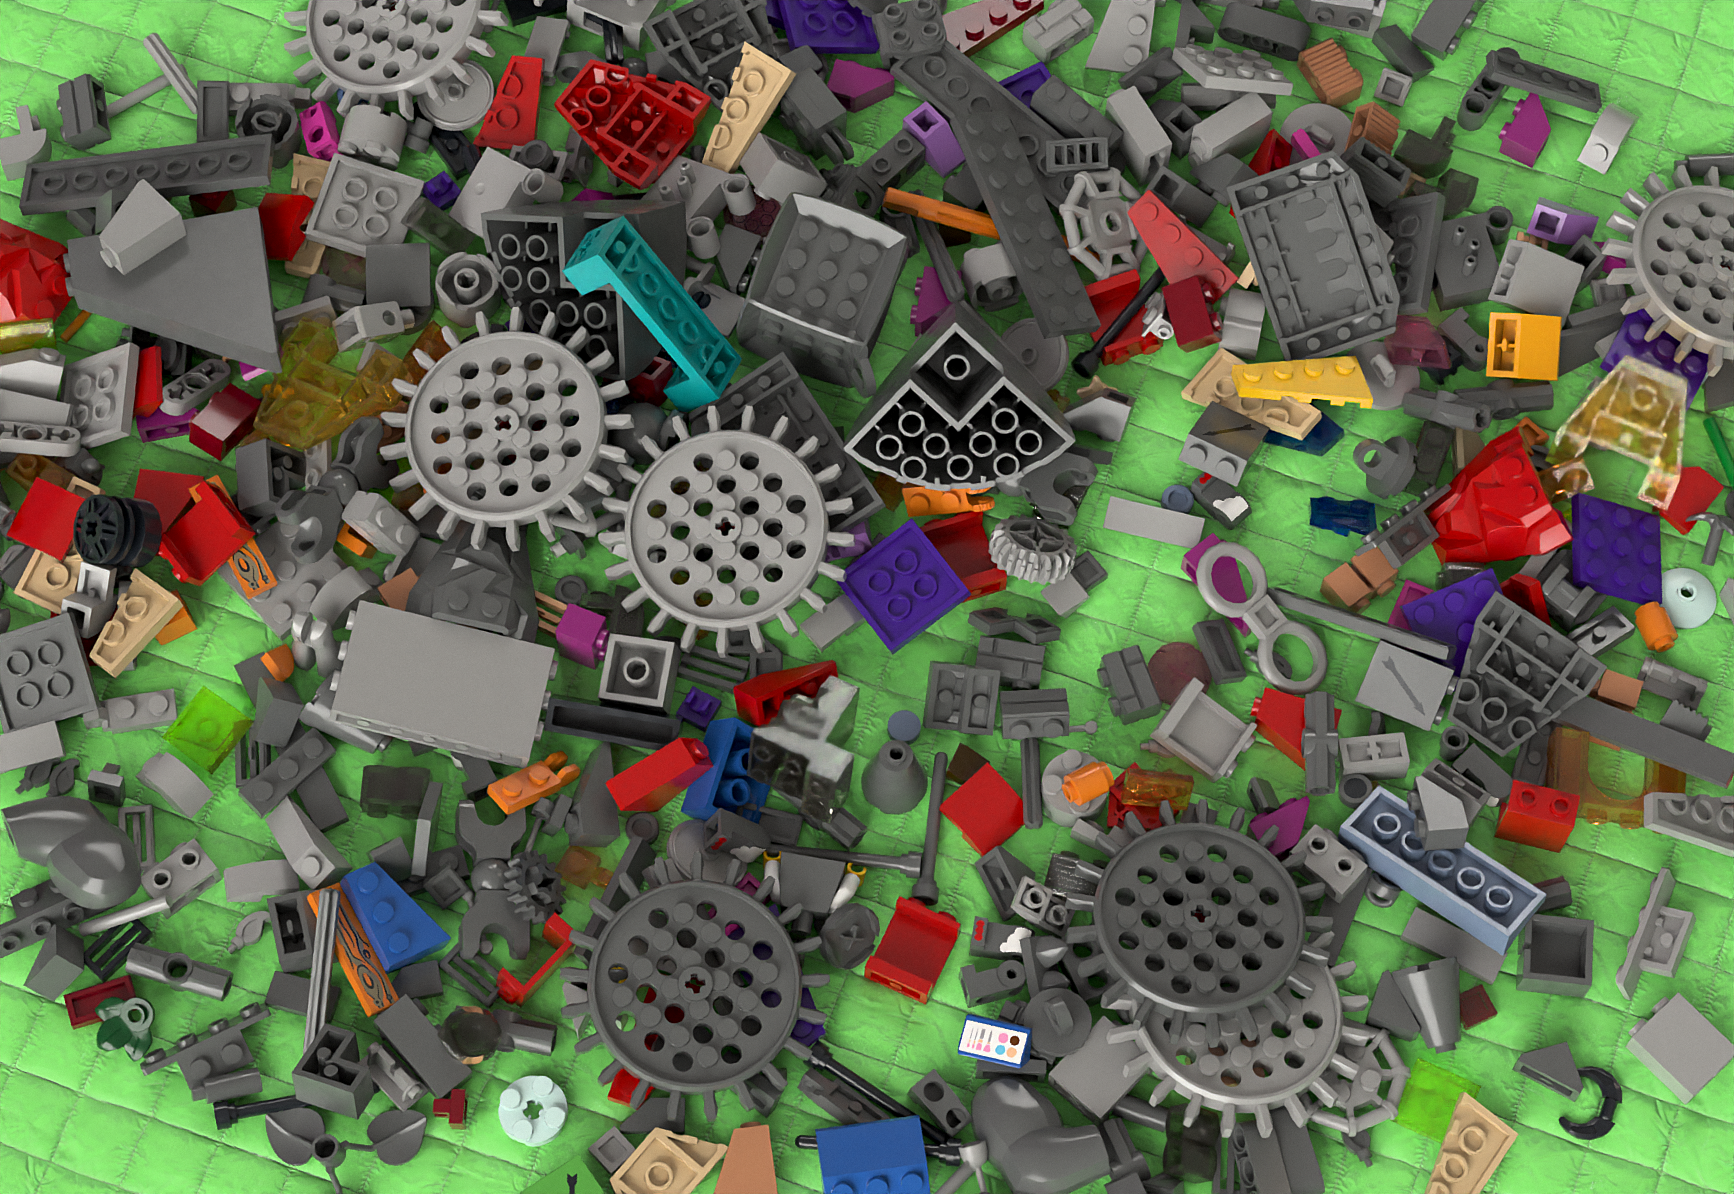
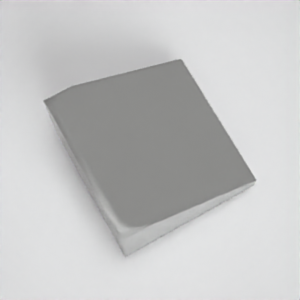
(1065, 595)

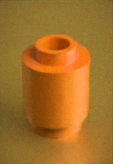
(1655, 627)
(1087, 783)

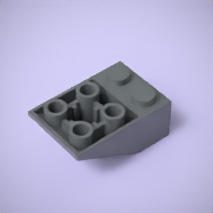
(294, 930)

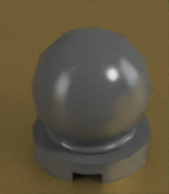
(648, 421)

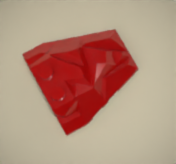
(632, 119)
(31, 275)
(1497, 508)

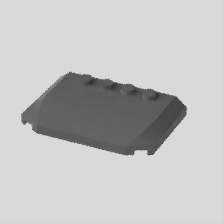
(1316, 257)
(778, 391)

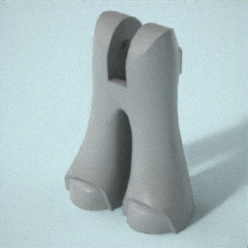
(314, 643)

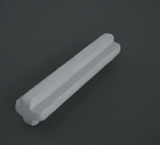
(172, 70)

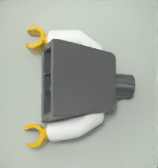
(812, 881)

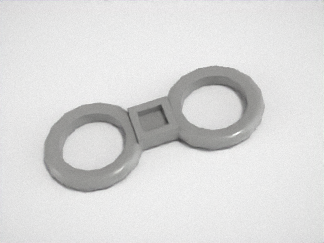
(1262, 618)

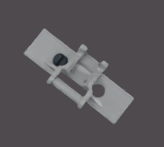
(716, 302)

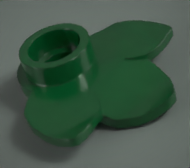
(120, 1027)

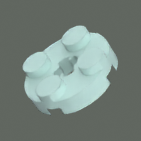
(516, 1100)

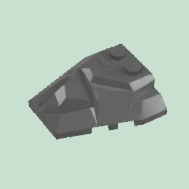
(707, 41)
(479, 587)
(1517, 676)

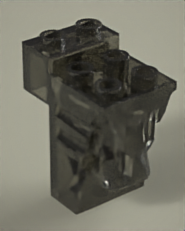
(804, 750)

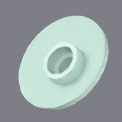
(1684, 611)

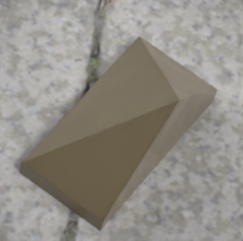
(1464, 449)

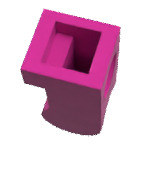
(320, 131)

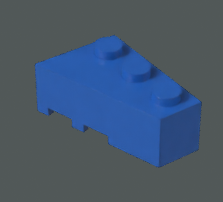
(391, 918)

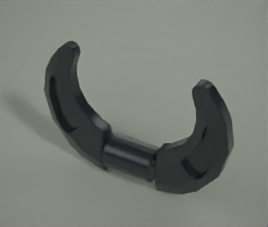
(1599, 1125)

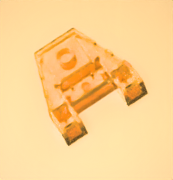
(318, 401)
(1637, 415)

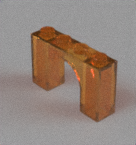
(1569, 773)

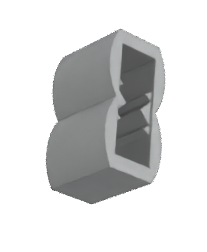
(1242, 322)

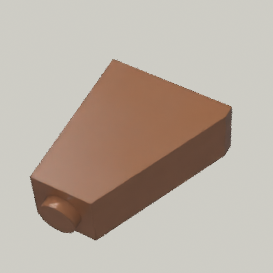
(748, 1162)

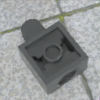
(815, 118)

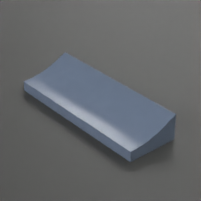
(1453, 882)

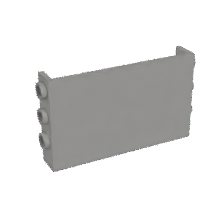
(442, 684)

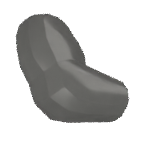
(78, 845)
(1030, 1140)

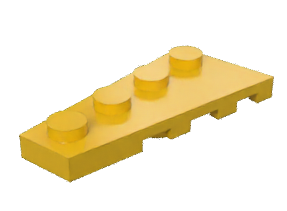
(1321, 378)

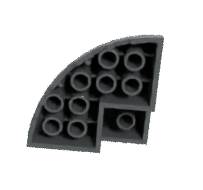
(537, 242)
(958, 413)

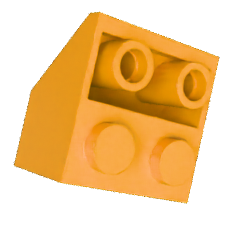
(1524, 346)

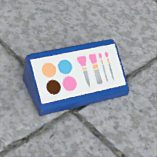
(995, 1041)

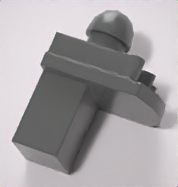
(83, 466)

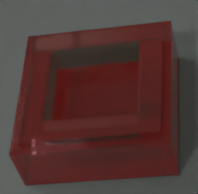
(1476, 1007)

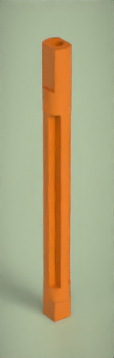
(948, 214)

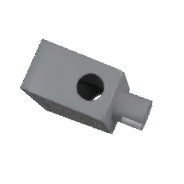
(371, 323)

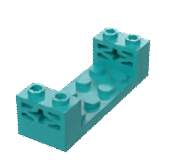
(623, 259)

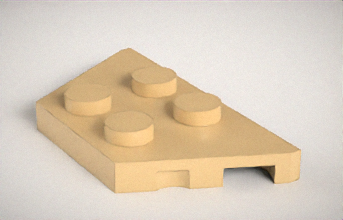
(667, 1164)

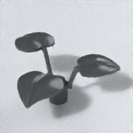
(301, 1133)

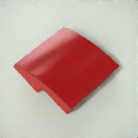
(281, 222)
(148, 382)
(47, 519)
(985, 810)

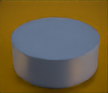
(1177, 499)
(904, 726)

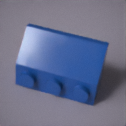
(727, 781)
(873, 1157)

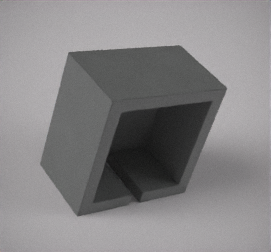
(1555, 956)

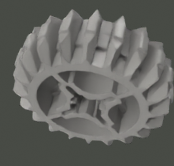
(1032, 549)

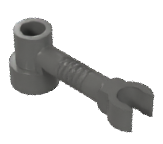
(417, 133)
(1453, 742)

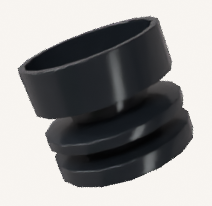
(117, 531)

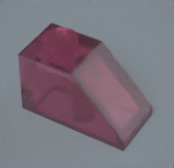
(1417, 344)

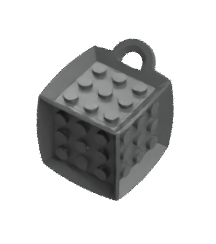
(823, 290)

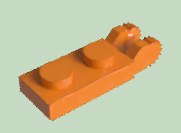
(934, 502)
(532, 783)

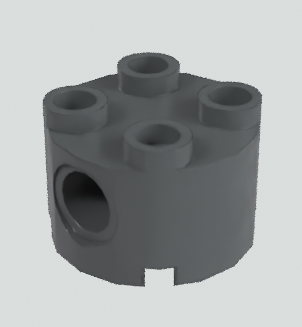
(273, 116)

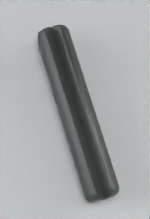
(1031, 783)

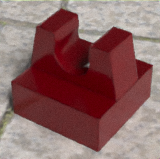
(453, 1108)

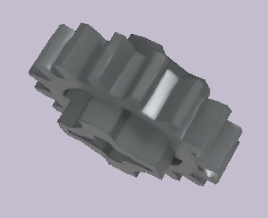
(534, 886)

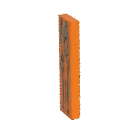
(248, 562)
(358, 958)

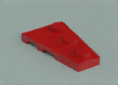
(516, 106)

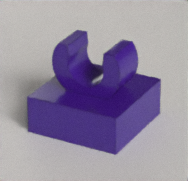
(441, 191)
(699, 708)

